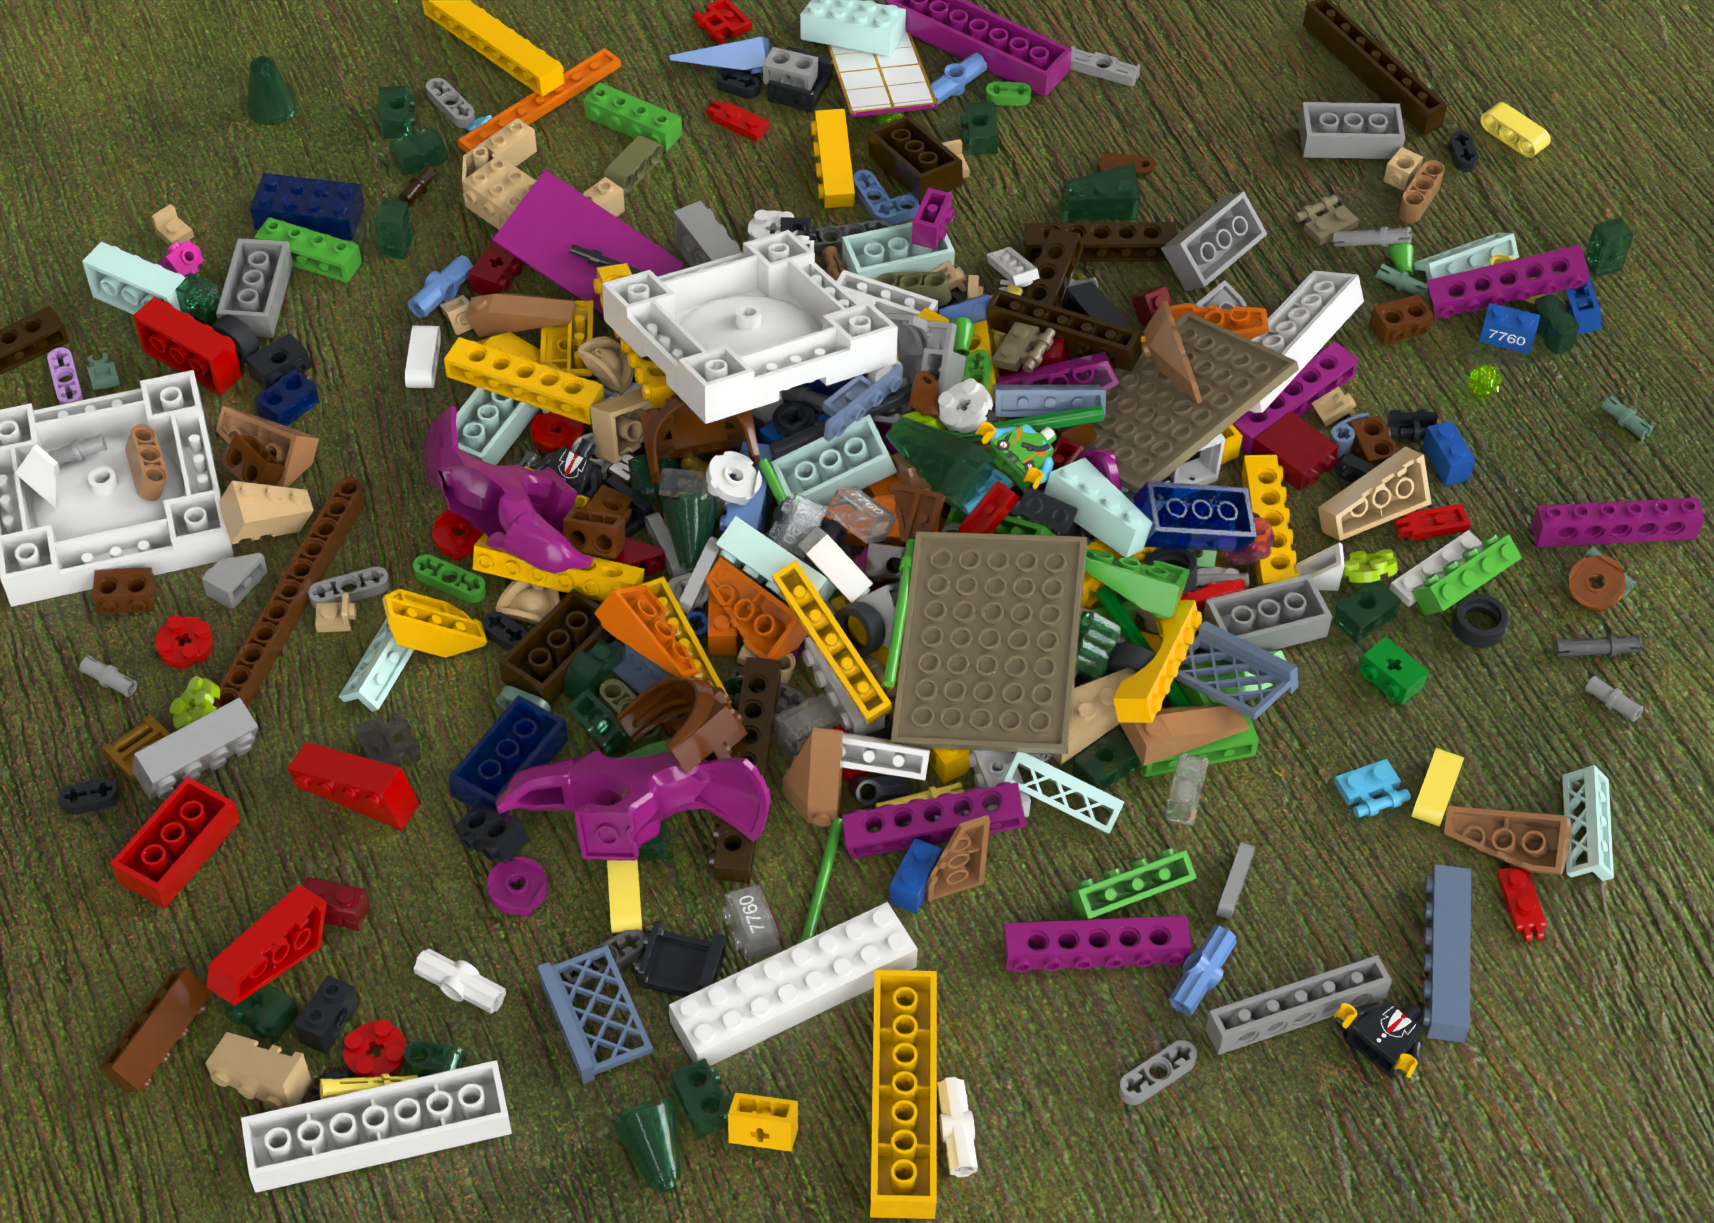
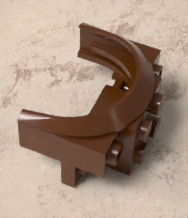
(692, 434)
(702, 733)

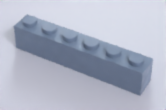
(1448, 953)

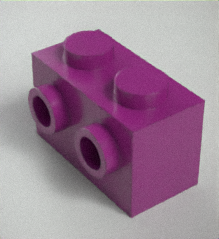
(932, 219)

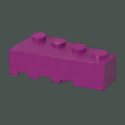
(1086, 370)

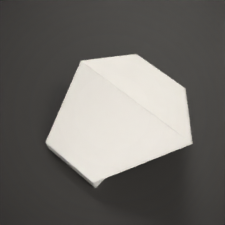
(40, 473)
(1324, 567)

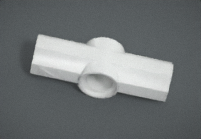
(459, 980)
(957, 1127)

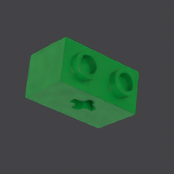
(1393, 671)

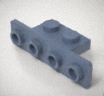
(856, 399)
(637, 670)

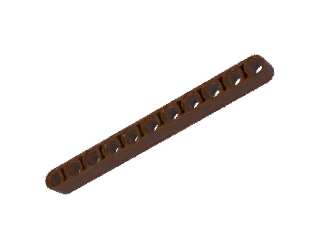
(291, 594)

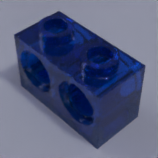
(287, 399)

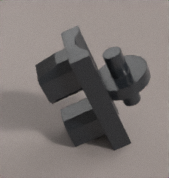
(1410, 424)

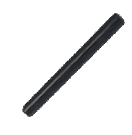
(816, 431)

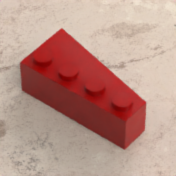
(355, 783)
(269, 946)

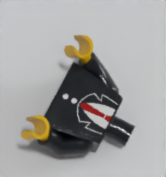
(576, 469)
(1385, 1035)

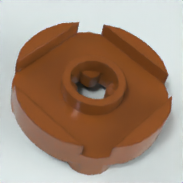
(1595, 567)

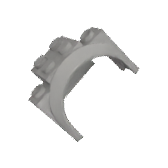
(927, 348)

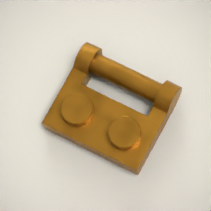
(124, 760)

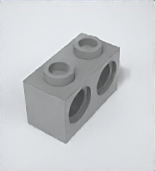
(790, 68)

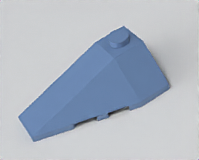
(738, 55)

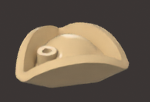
(607, 362)
(527, 602)

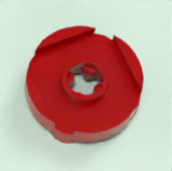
(548, 441)
(455, 545)
(178, 629)
(373, 1035)

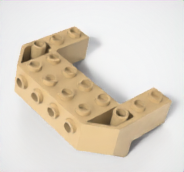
(497, 186)

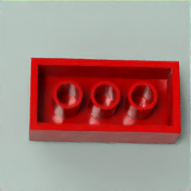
(187, 345)
(175, 842)

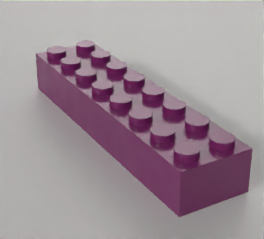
(1005, 46)

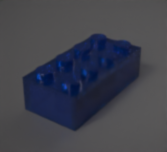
(309, 203)
(1197, 516)
(516, 741)

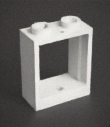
(1203, 469)
(835, 564)

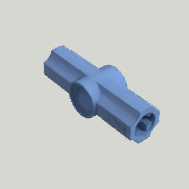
(957, 76)
(440, 287)
(1202, 970)

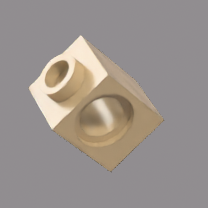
(1402, 168)

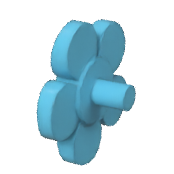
(480, 121)

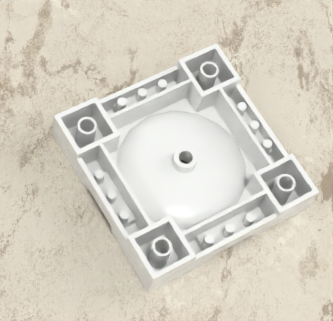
(748, 326)
(98, 510)

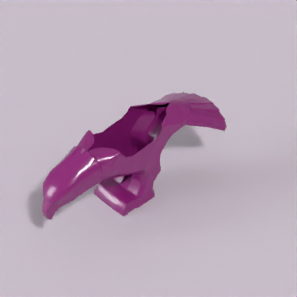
(509, 503)
(626, 799)

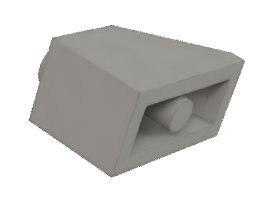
(234, 578)

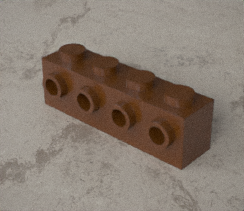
(156, 1031)

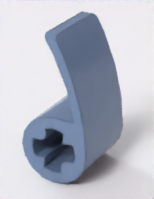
(1344, 435)

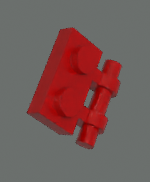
(728, 18)

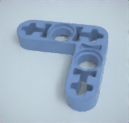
(884, 208)

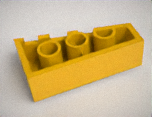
(833, 158)

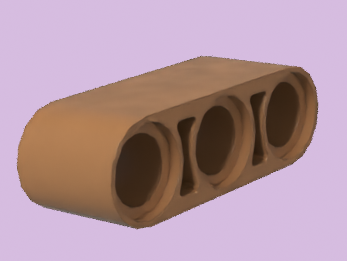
(1421, 191)
(146, 462)

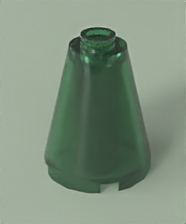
(268, 93)
(690, 526)
(652, 1142)

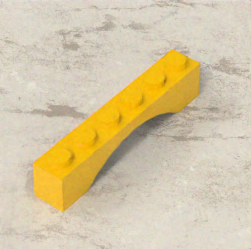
(1142, 693)

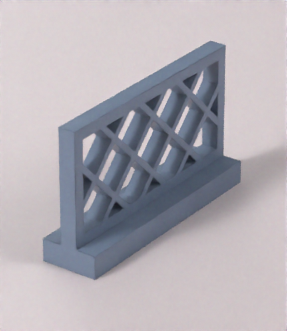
(1045, 399)
(1243, 658)
(567, 1014)

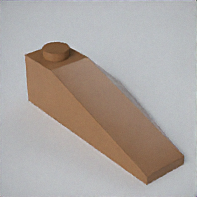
(516, 312)
(1168, 351)
(1182, 730)
(815, 777)

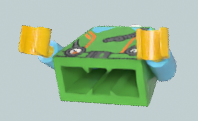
(1021, 452)

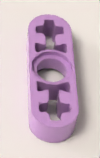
(68, 370)

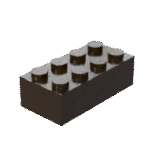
(914, 157)
(546, 651)

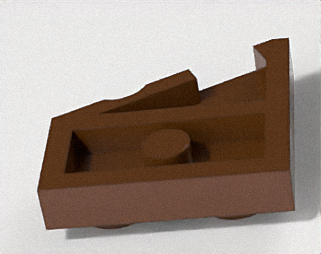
(916, 510)

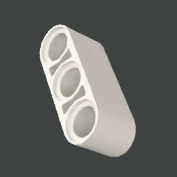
(422, 356)

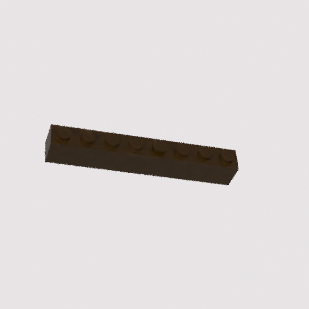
(1375, 65)

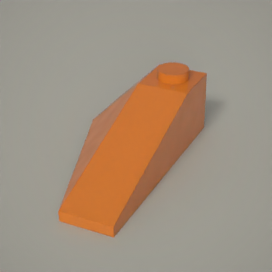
(1245, 321)
(759, 616)
(639, 621)

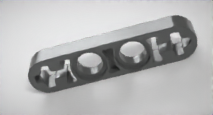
(842, 231)

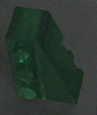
(1102, 195)

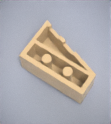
(263, 510)
(259, 1072)

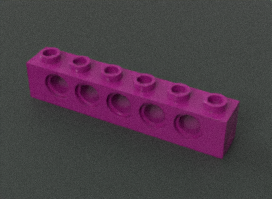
(1517, 272)
(1322, 374)
(1617, 522)
(892, 838)
(1109, 933)

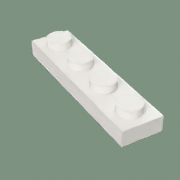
(1013, 266)
(1413, 578)

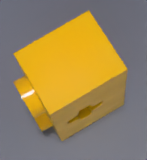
(763, 1122)

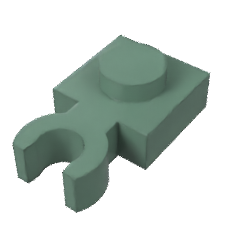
(102, 373)

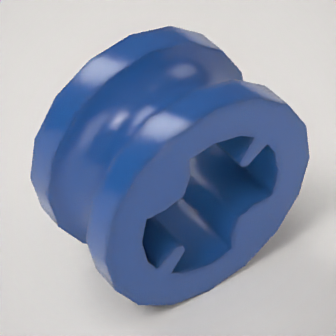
(704, 623)

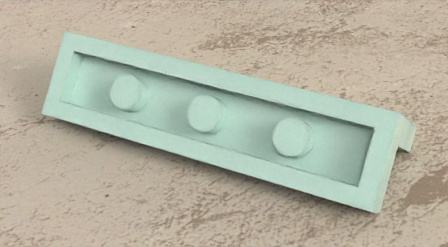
(1468, 256)
(377, 670)
(1068, 782)
(1594, 818)

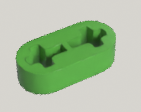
(1008, 93)

